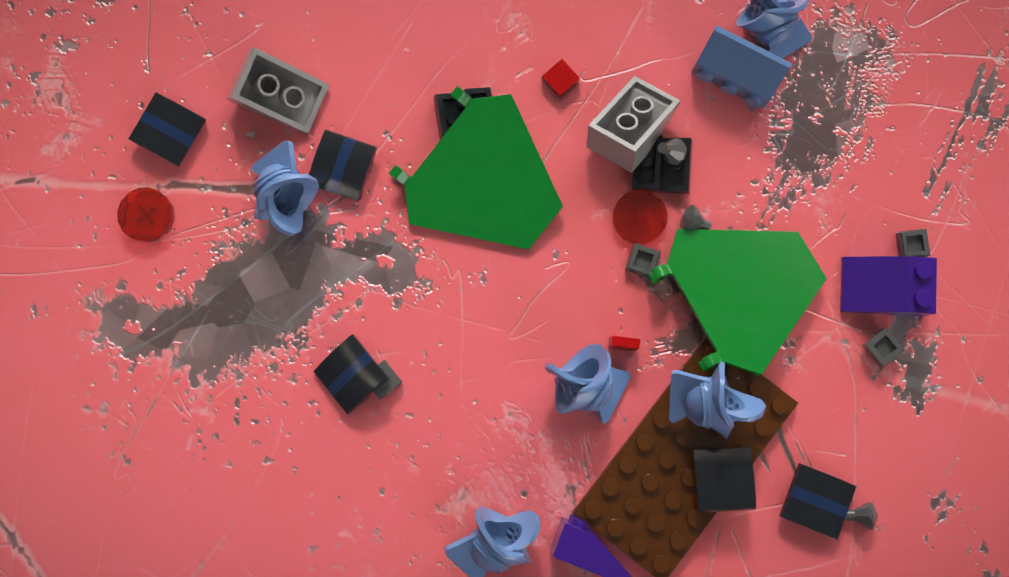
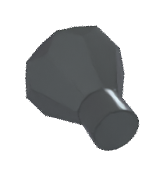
(673, 151)
(693, 219)
(864, 515)

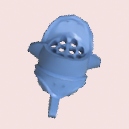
(776, 24)
(282, 190)
(589, 383)
(711, 401)
(495, 542)

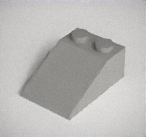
(277, 90)
(631, 123)

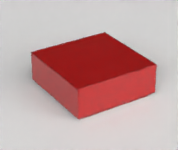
(560, 78)
(624, 343)

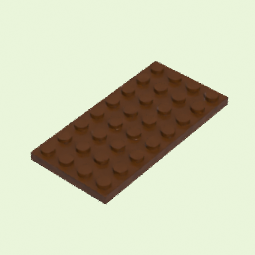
(647, 489)

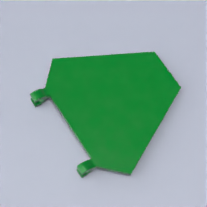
(483, 177)
(743, 290)

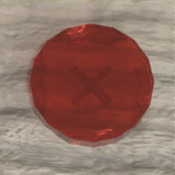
(145, 214)
(639, 216)

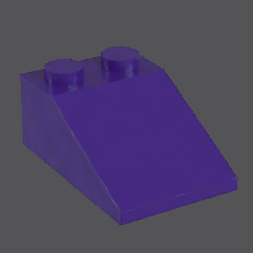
(889, 285)
(582, 548)

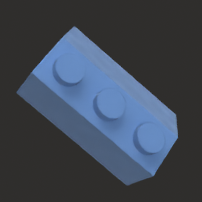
(740, 67)

